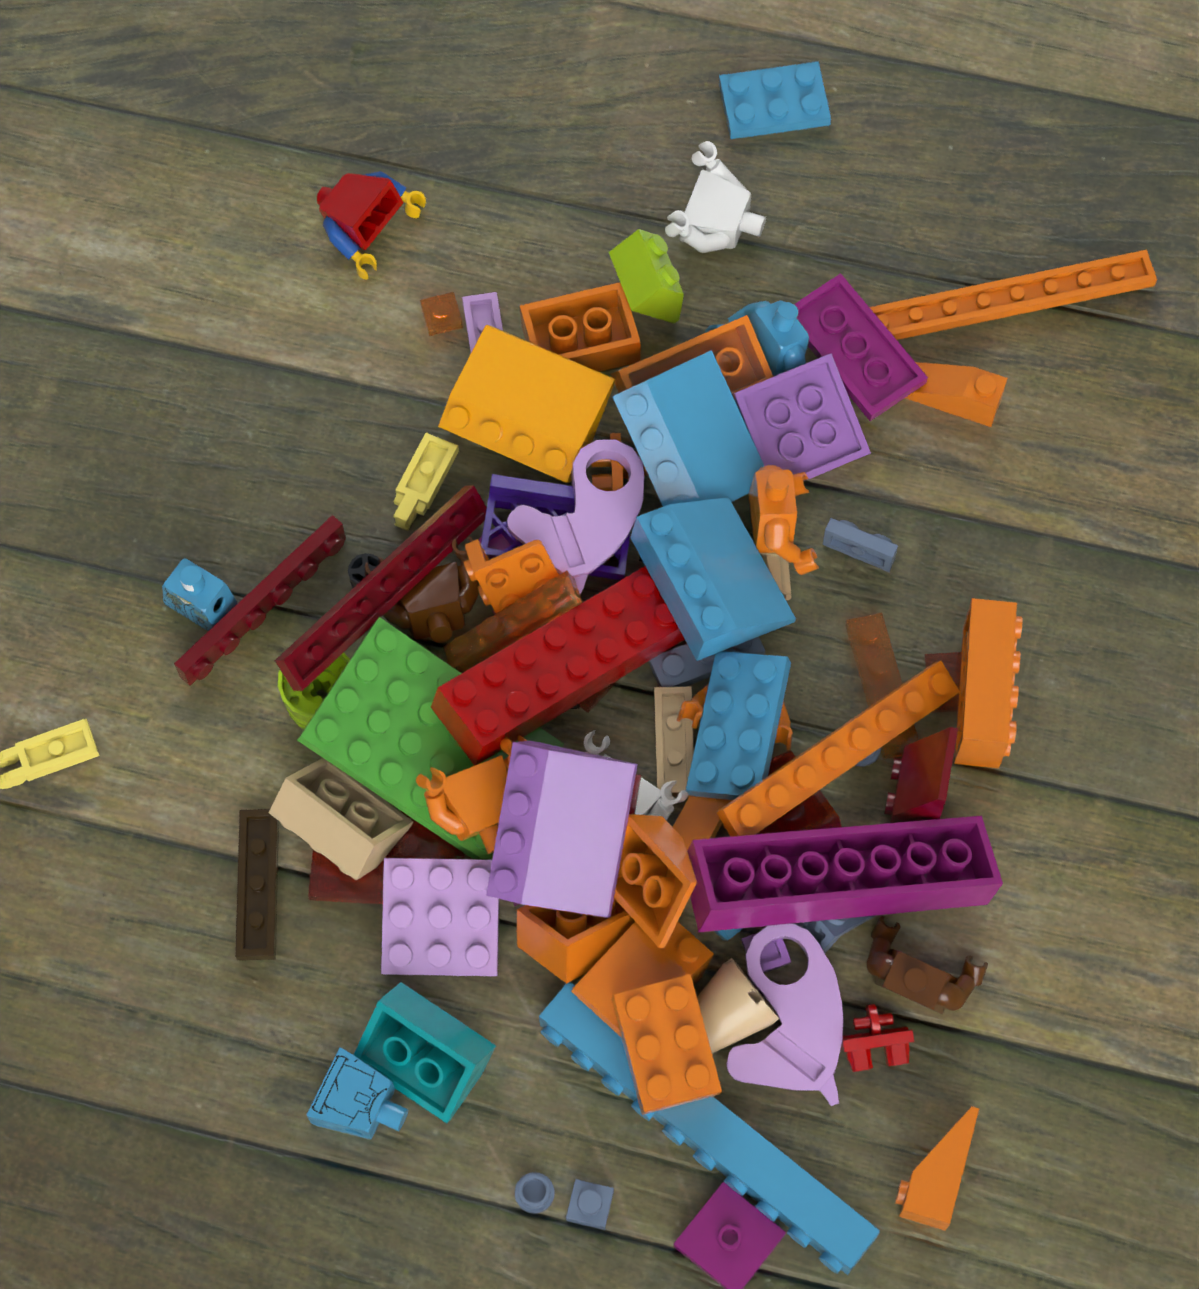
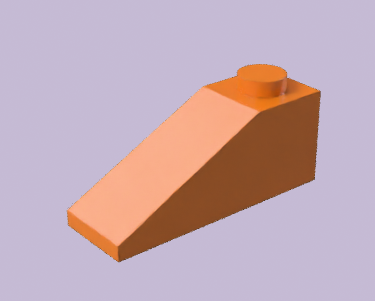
(961, 391)
(935, 1182)

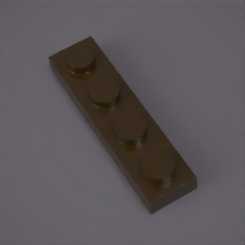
(257, 885)

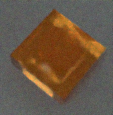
(441, 314)

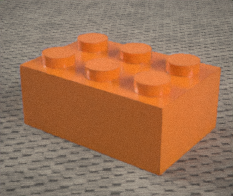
(586, 327)
(666, 1044)

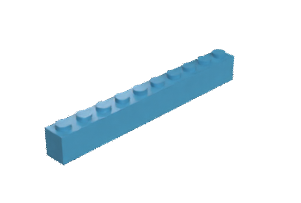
(721, 1142)

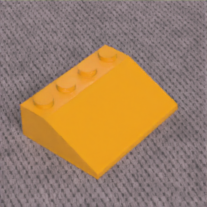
(526, 403)

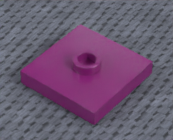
(729, 1239)

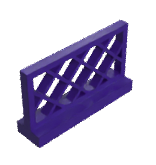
(548, 499)

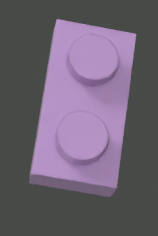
(478, 312)

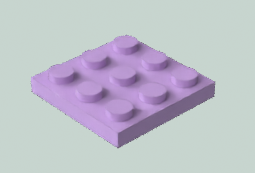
(439, 918)

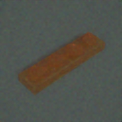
(514, 622)
(877, 670)

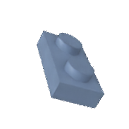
(869, 548)

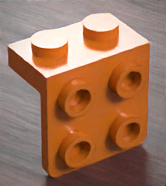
(509, 574)

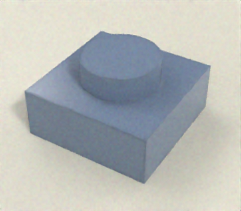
(590, 1204)

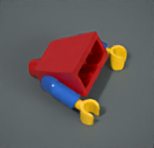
(360, 210)

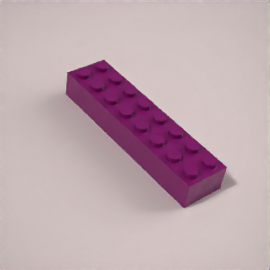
(842, 873)

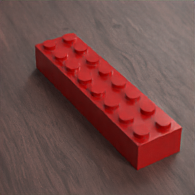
(556, 666)

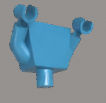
(778, 332)

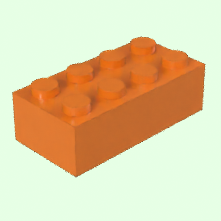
(732, 345)
(988, 683)

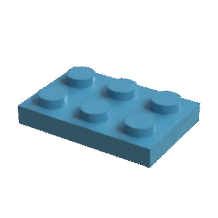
(774, 100)

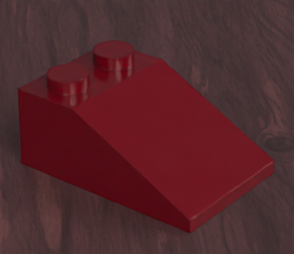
(922, 778)

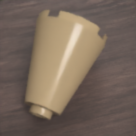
(733, 1007)

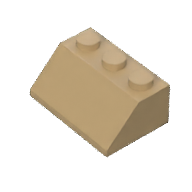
(339, 817)

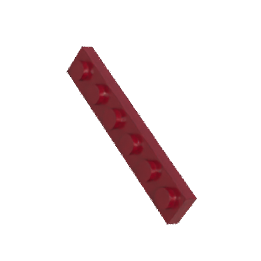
(252, 609)

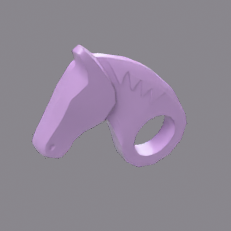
(600, 517)
(808, 1042)

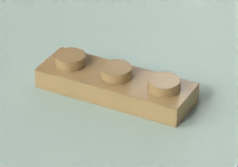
(672, 738)

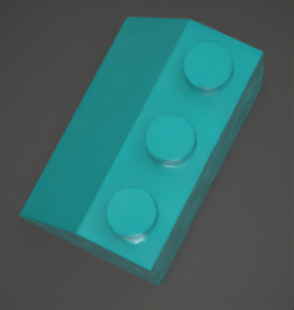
(424, 1051)

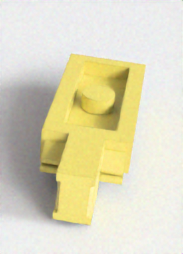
(423, 478)

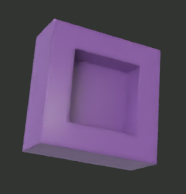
(773, 955)

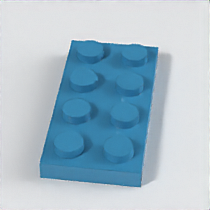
(738, 724)

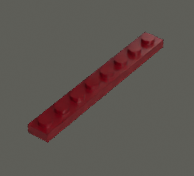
(381, 589)

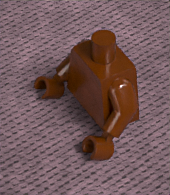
(436, 602)
(917, 979)

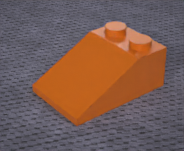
(654, 876)
(569, 941)
(639, 962)

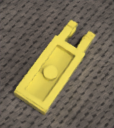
(48, 753)

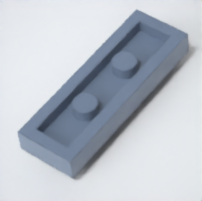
(681, 669)

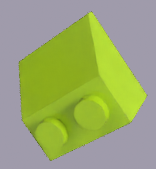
(648, 276)

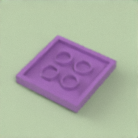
(803, 419)

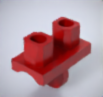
(894, 1040)

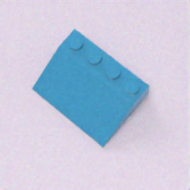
(690, 433)
(710, 574)

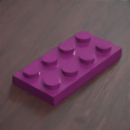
(867, 355)

